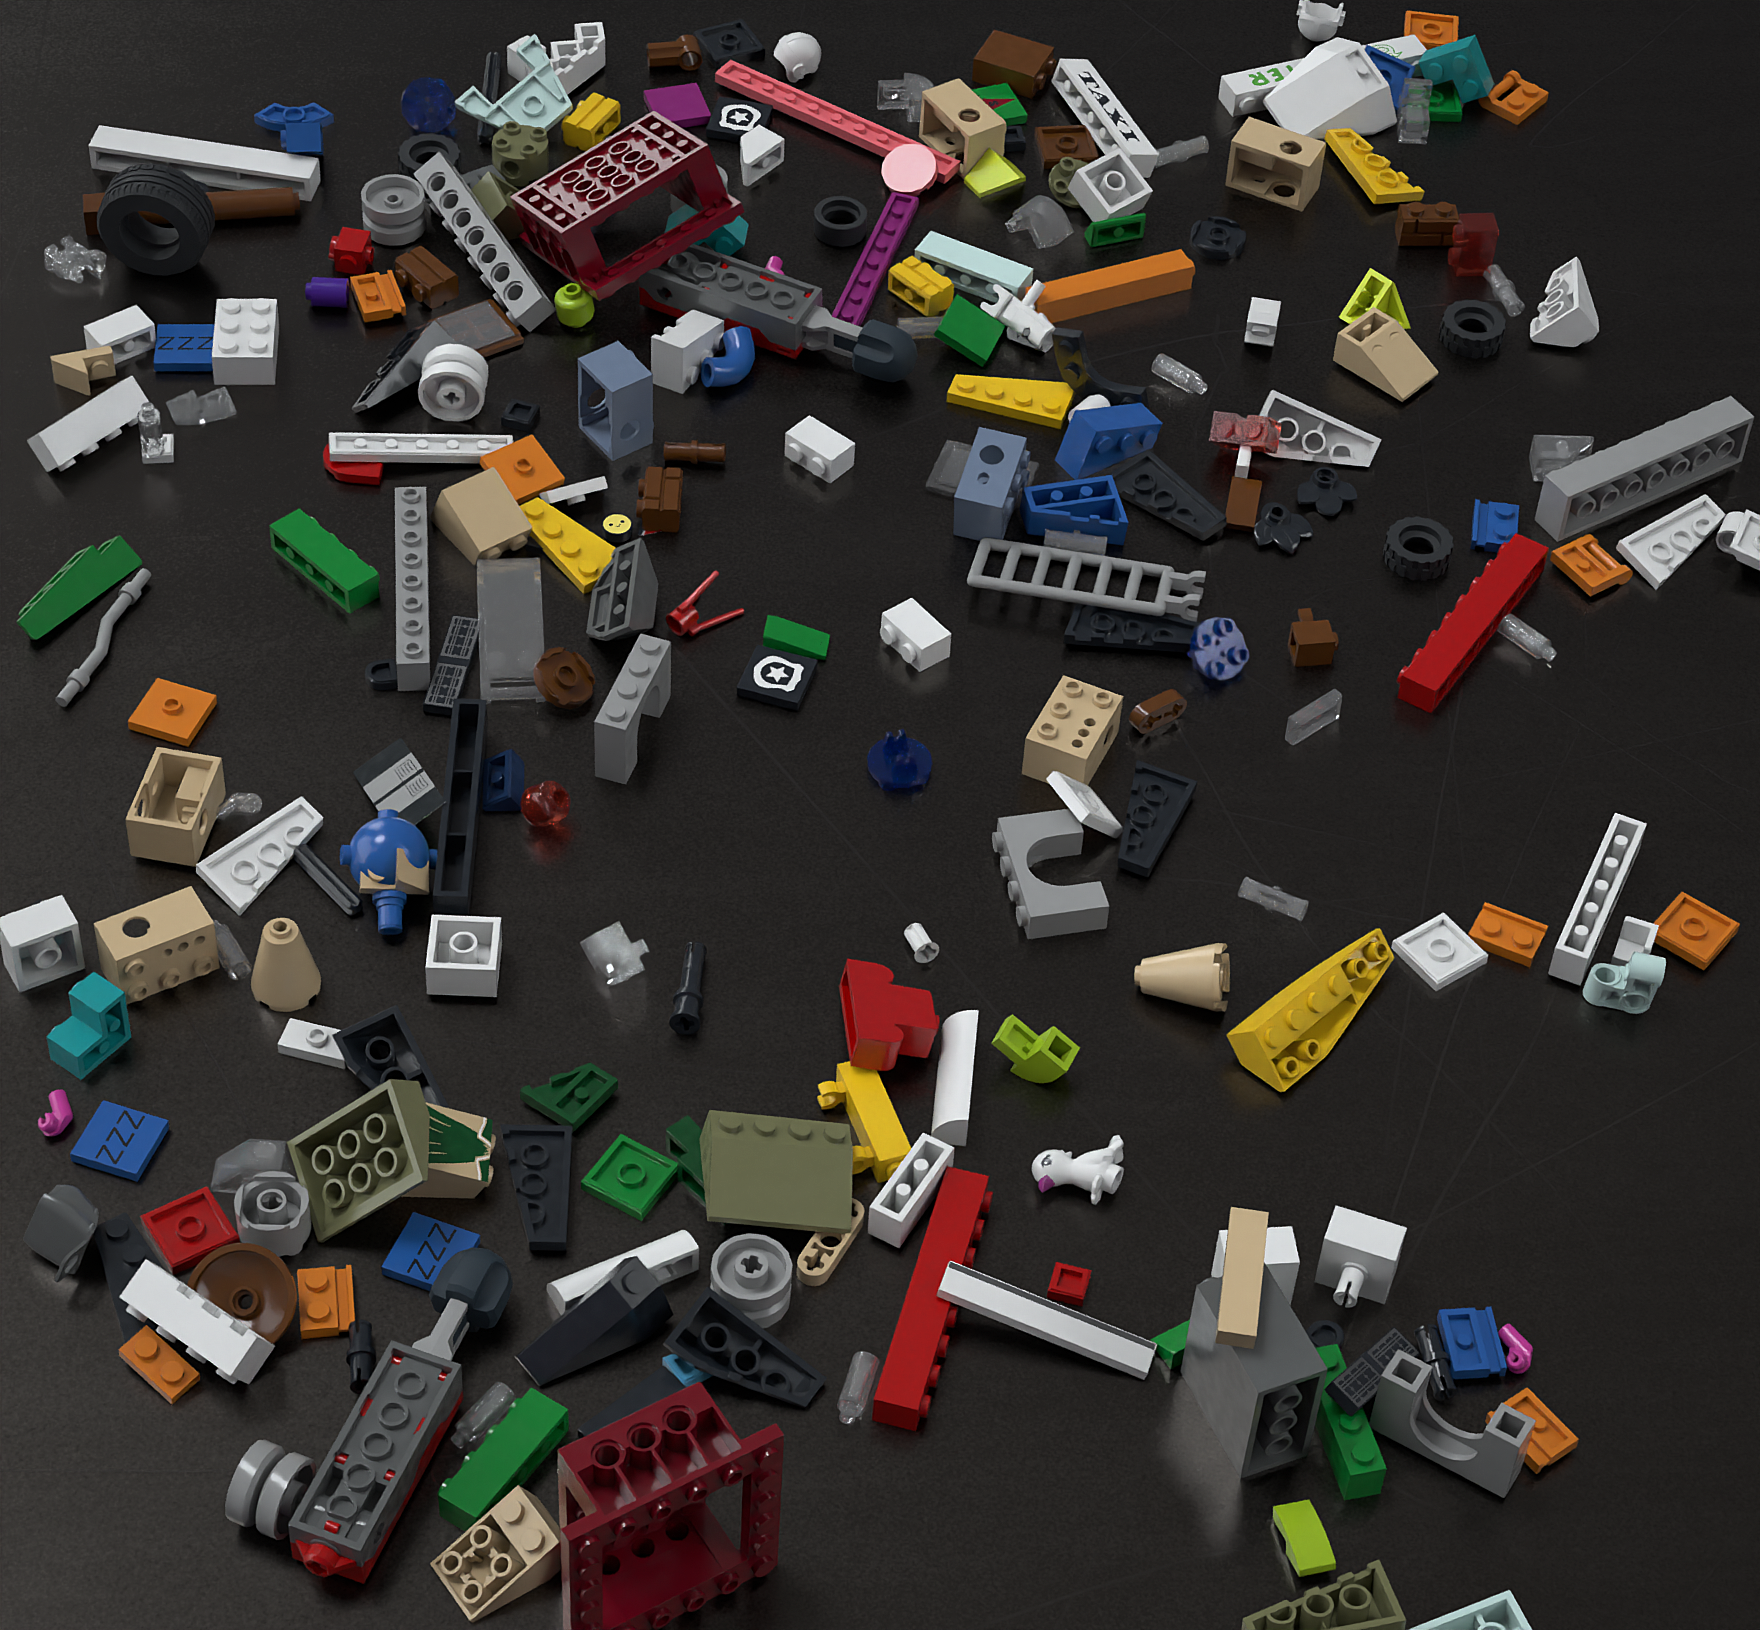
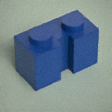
(303, 139)

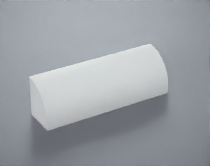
(955, 1078)
(664, 1258)

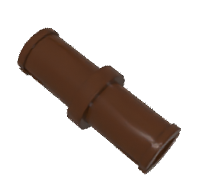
(695, 452)

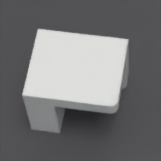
(1634, 936)

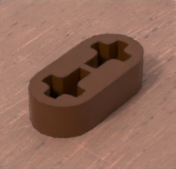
(1157, 711)

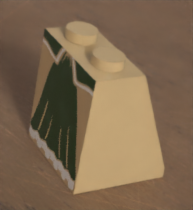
(457, 1155)

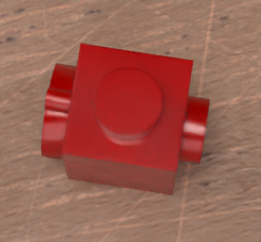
(351, 251)

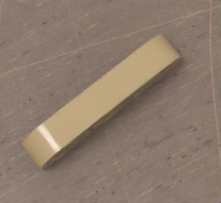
(829, 1255)

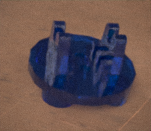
(440, 101)
(1228, 642)
(899, 762)

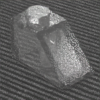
(1556, 452)
(246, 1161)

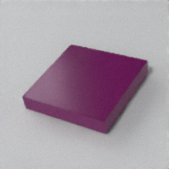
(679, 104)

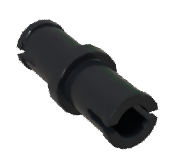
(360, 1355)
(1433, 1355)

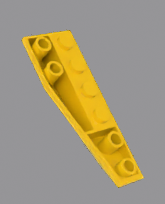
(1310, 1014)

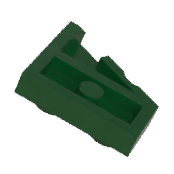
(572, 1095)

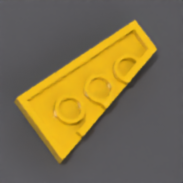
(1370, 169)

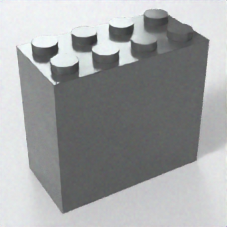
(1260, 1397)

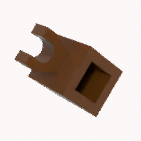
(1311, 641)

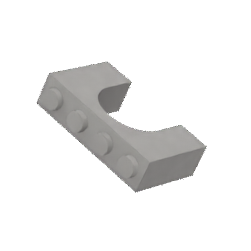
(639, 688)
(1041, 906)
(1407, 1417)

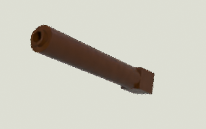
(226, 205)

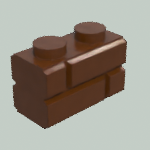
(1426, 224)
(426, 277)
(661, 499)

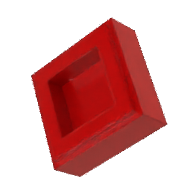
(1069, 1284)

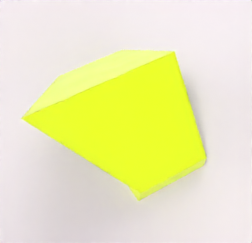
(993, 174)
(1375, 292)

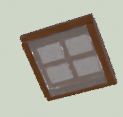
(481, 328)

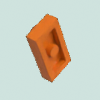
(159, 1364)

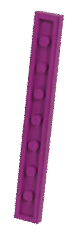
(876, 258)

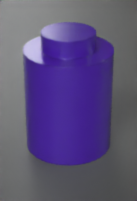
(328, 292)

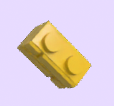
(591, 122)
(920, 286)

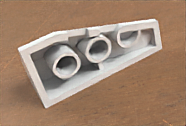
(1568, 311)

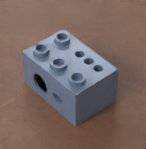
(625, 415)
(990, 484)

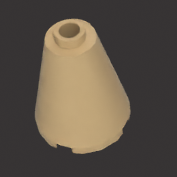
(284, 968)
(1188, 976)

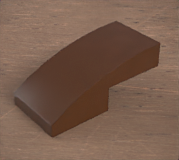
(1243, 504)

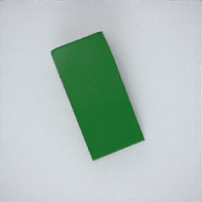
(795, 638)

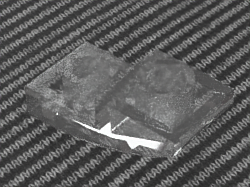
(210, 407)

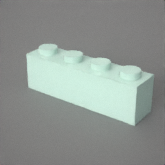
(973, 268)

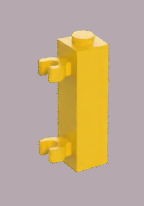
(872, 1117)

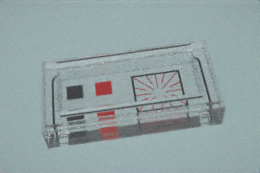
(1313, 717)

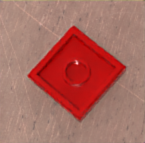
(189, 1229)

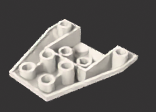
(1333, 90)

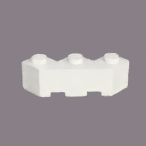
(579, 58)

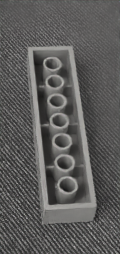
(1643, 468)

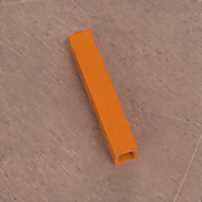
(1115, 286)

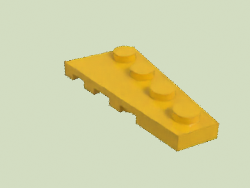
(1021, 399)
(568, 544)

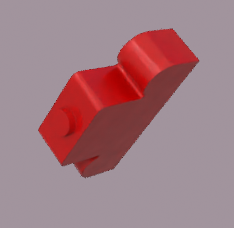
(884, 1017)

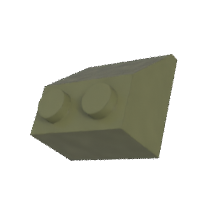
(495, 198)

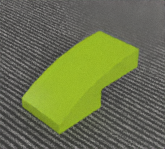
(1304, 1537)

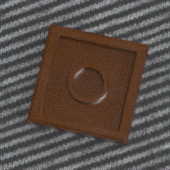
(1065, 141)

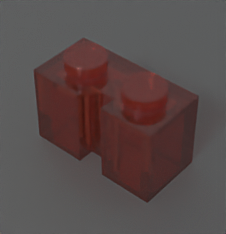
(1473, 244)
(1257, 432)

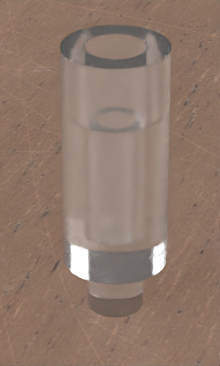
(919, 326)
(1178, 374)
(150, 431)
(1526, 637)
(230, 953)
(857, 1386)
(483, 1414)

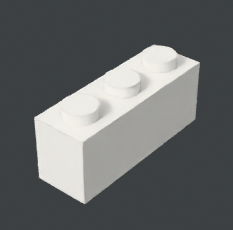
(910, 1190)

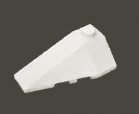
(1317, 436)

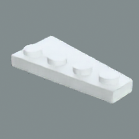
(1668, 542)
(256, 857)

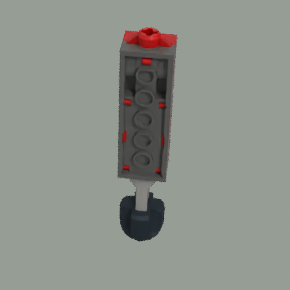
(777, 309)
(396, 1426)

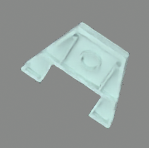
(534, 101)

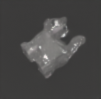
(73, 259)

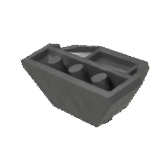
(624, 595)

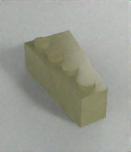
(1351, 1603)

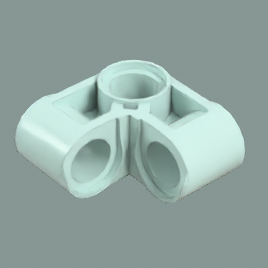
(1626, 986)

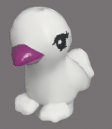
(1092, 1171)

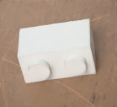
(126, 332)
(819, 449)
(915, 634)

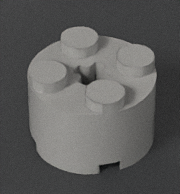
(273, 1213)

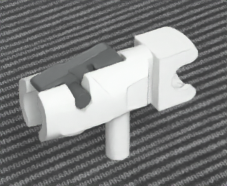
(1021, 320)

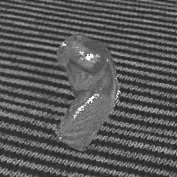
(238, 805)

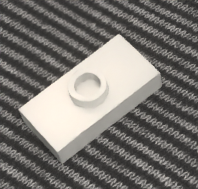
(575, 492)
(311, 1043)

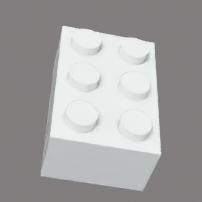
(245, 341)

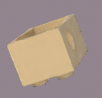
(960, 116)
(1276, 159)
(1072, 732)
(178, 806)
(173, 951)

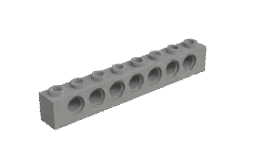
(484, 242)
(412, 589)

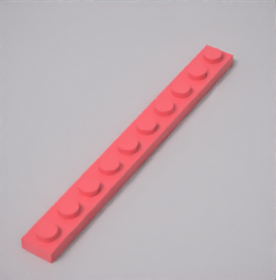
(823, 114)

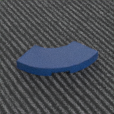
(276, 116)

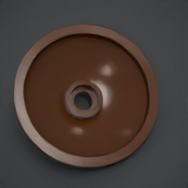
(245, 1271)

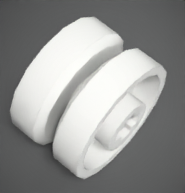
(453, 382)

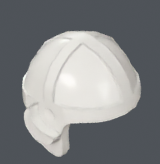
(1319, 20)
(798, 54)

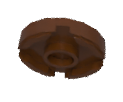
(563, 678)

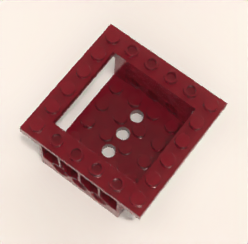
(607, 180)
(647, 1483)

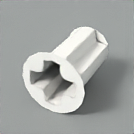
(921, 943)

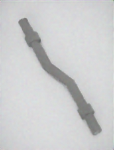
(80, 677)

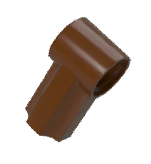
(682, 52)

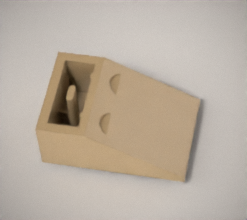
(1383, 355)
(501, 1555)

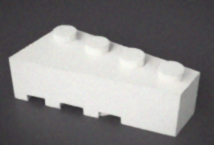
(196, 1322)

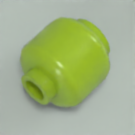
(573, 305)

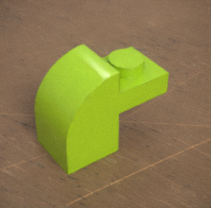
(1034, 1056)

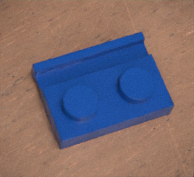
(1493, 525)
(1471, 1342)

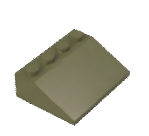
(363, 1156)
(777, 1172)

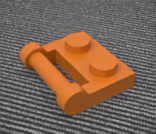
(1517, 105)
(1590, 565)

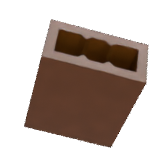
(1013, 61)

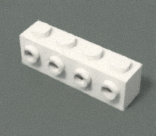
(88, 424)

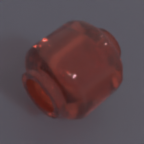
(545, 803)

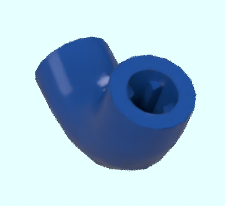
(737, 362)

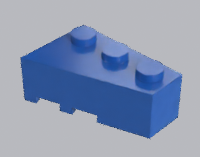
(1106, 437)
(1079, 505)

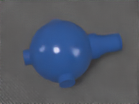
(376, 850)

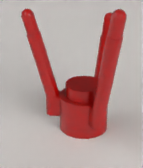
(685, 616)

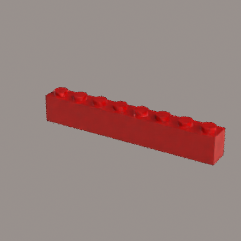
(1471, 623)
(924, 1316)

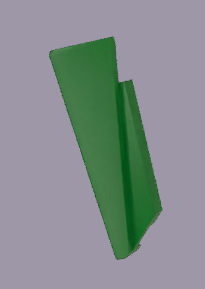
(77, 584)

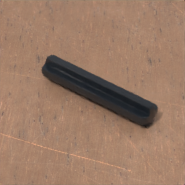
(328, 880)

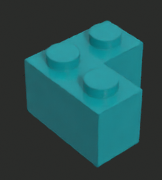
(1462, 63)
(723, 240)
(95, 1028)

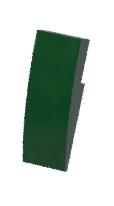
(684, 1148)

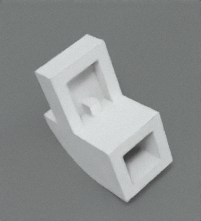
(1262, 322)

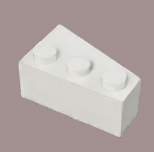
(681, 350)

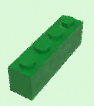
(325, 560)
(1348, 1439)
(504, 1459)

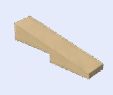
(1242, 1278)

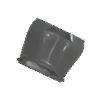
(62, 1228)

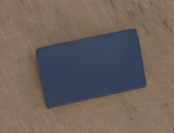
(503, 782)

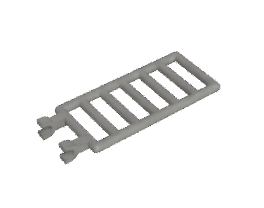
(1163, 600)

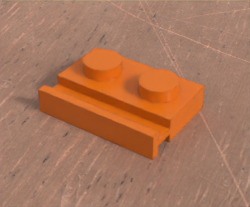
(377, 296)
(1507, 934)
(325, 1301)
(1549, 1437)

